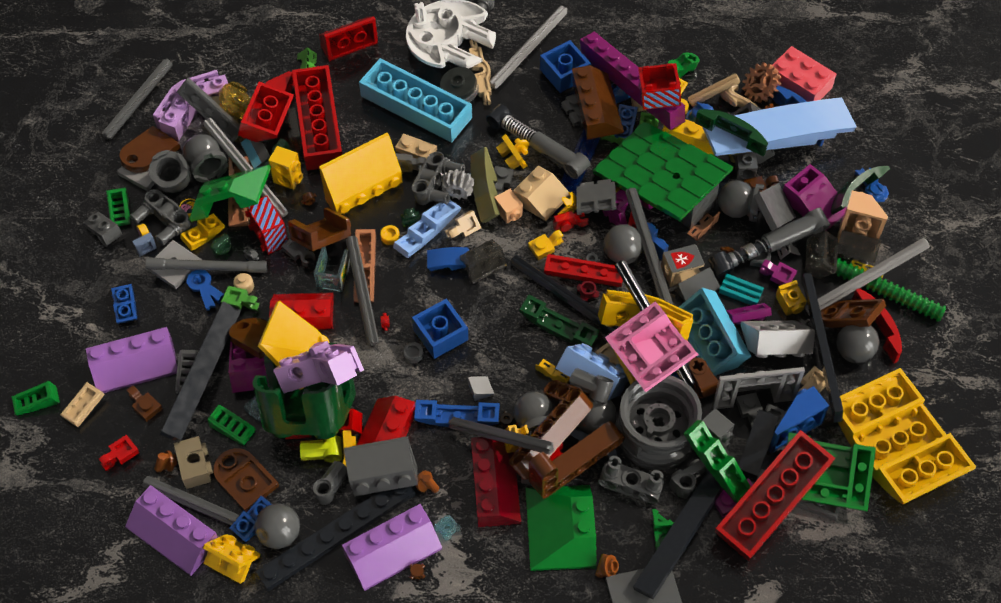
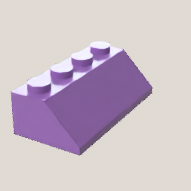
(132, 360)
(170, 530)
(392, 547)

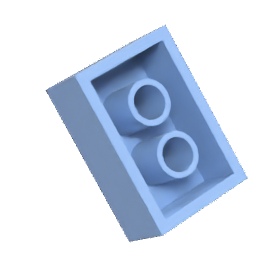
(584, 358)

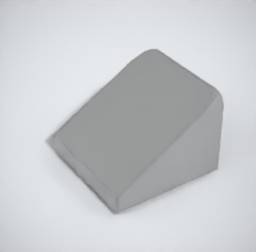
(480, 387)

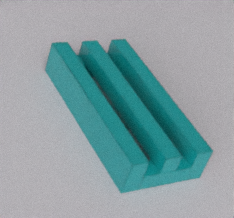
(742, 287)

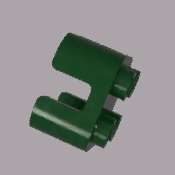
(310, 411)

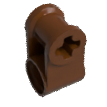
(705, 381)

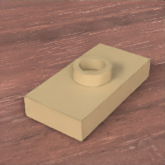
(82, 404)

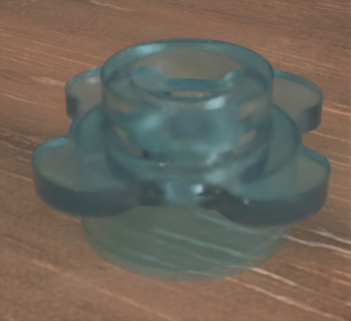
(447, 520)

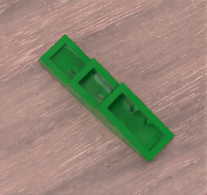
(717, 461)

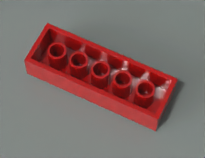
(317, 116)
(774, 495)

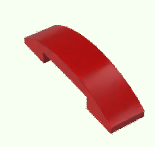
(887, 326)

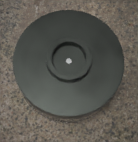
(461, 83)

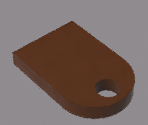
(144, 148)
(852, 312)
(247, 335)
(244, 479)

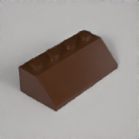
(596, 102)

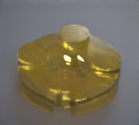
(229, 104)

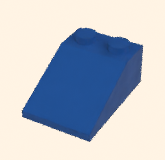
(804, 414)

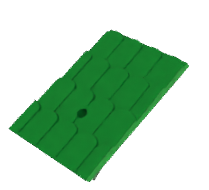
(666, 173)

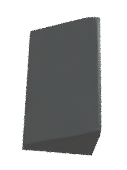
(704, 279)

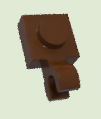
(769, 182)
(144, 405)

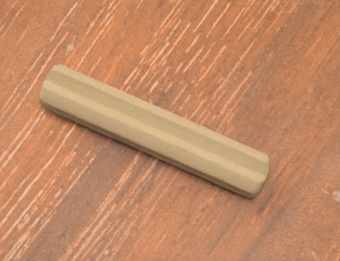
(714, 89)

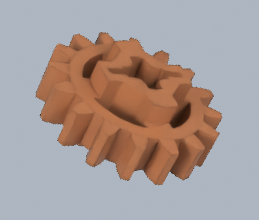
(761, 82)

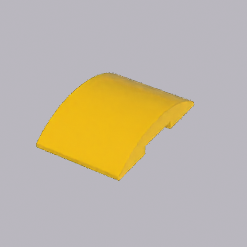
(910, 445)

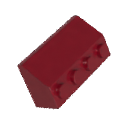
(494, 484)

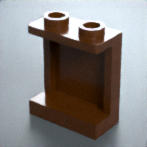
(320, 233)

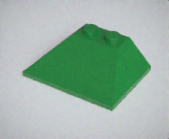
(243, 187)
(847, 479)
(561, 529)

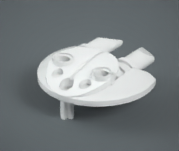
(440, 28)

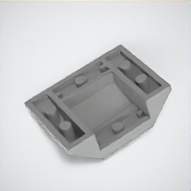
(782, 383)

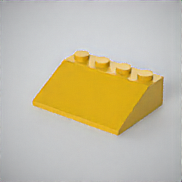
(360, 174)

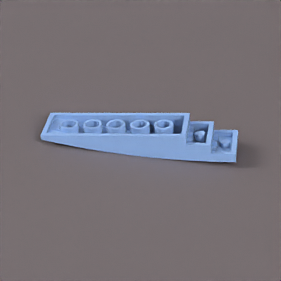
(787, 126)

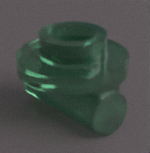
(410, 217)
(221, 245)

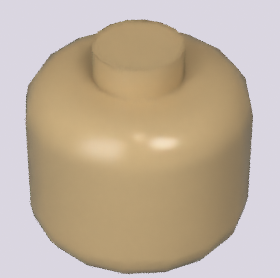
(244, 281)

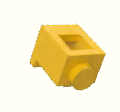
(791, 298)

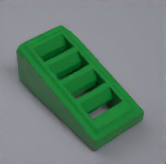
(115, 194)
(48, 394)
(221, 416)

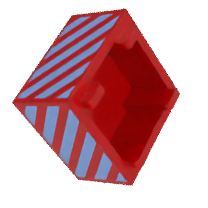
(659, 86)
(267, 225)

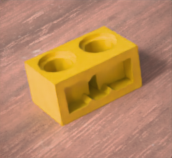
(285, 167)

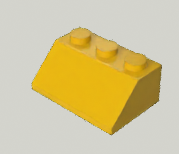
(691, 134)

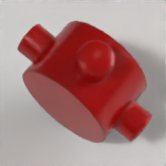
(385, 321)

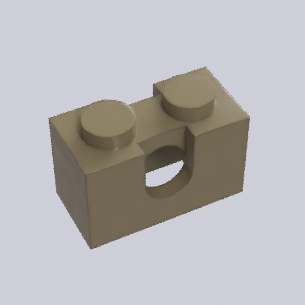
(193, 473)

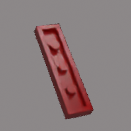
(582, 270)

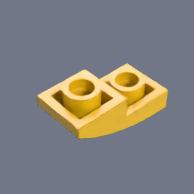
(203, 232)

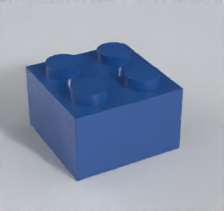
(558, 64)
(440, 328)

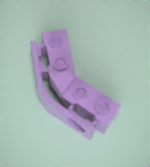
(180, 113)
(320, 364)

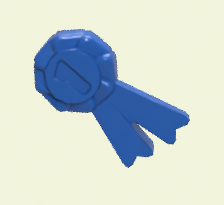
(877, 190)
(201, 282)

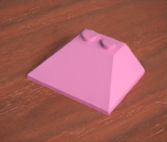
(651, 346)

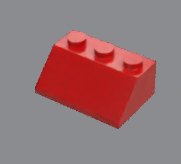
(349, 38)
(265, 113)
(312, 307)
(388, 420)

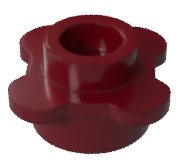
(587, 286)

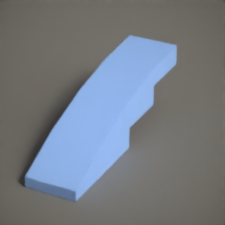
(427, 228)

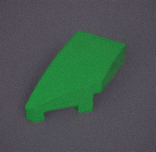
(660, 527)

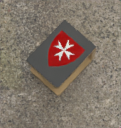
(681, 264)

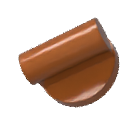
(165, 461)
(426, 481)
(607, 566)

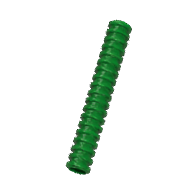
(893, 292)

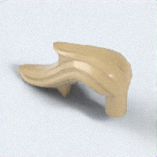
(733, 98)

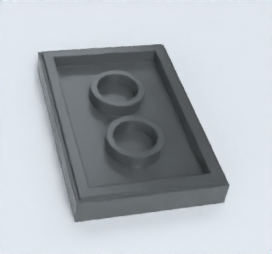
(775, 206)
(622, 591)

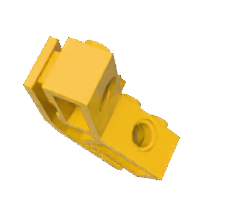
(619, 307)

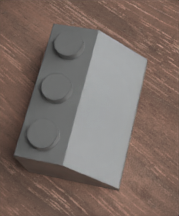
(778, 338)

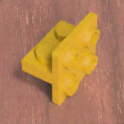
(230, 557)

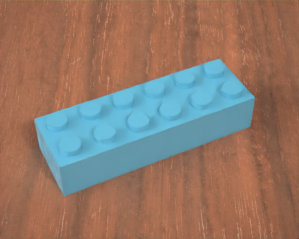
(415, 100)

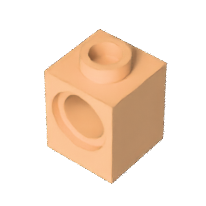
(509, 206)

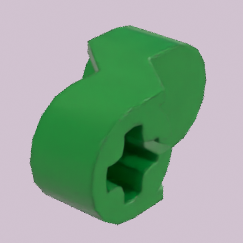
(685, 63)

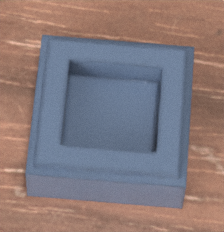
(144, 244)

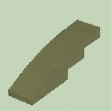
(484, 187)

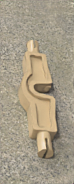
(484, 76)

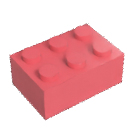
(804, 75)

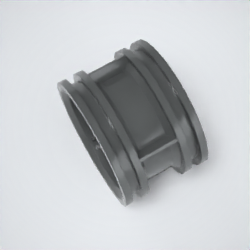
(658, 423)

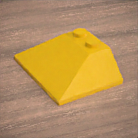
(287, 335)

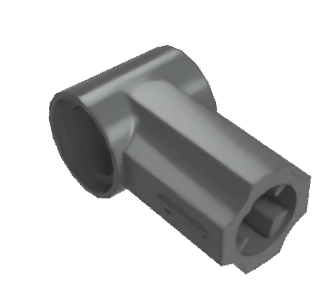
(597, 386)
(331, 481)

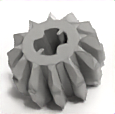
(458, 184)

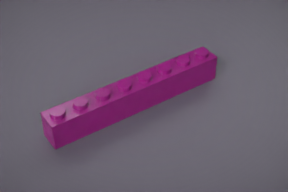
(625, 76)

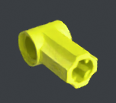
(325, 449)

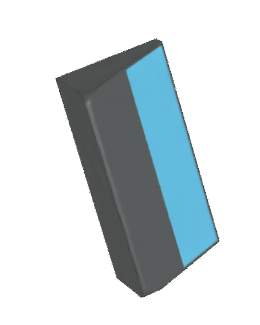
(256, 152)

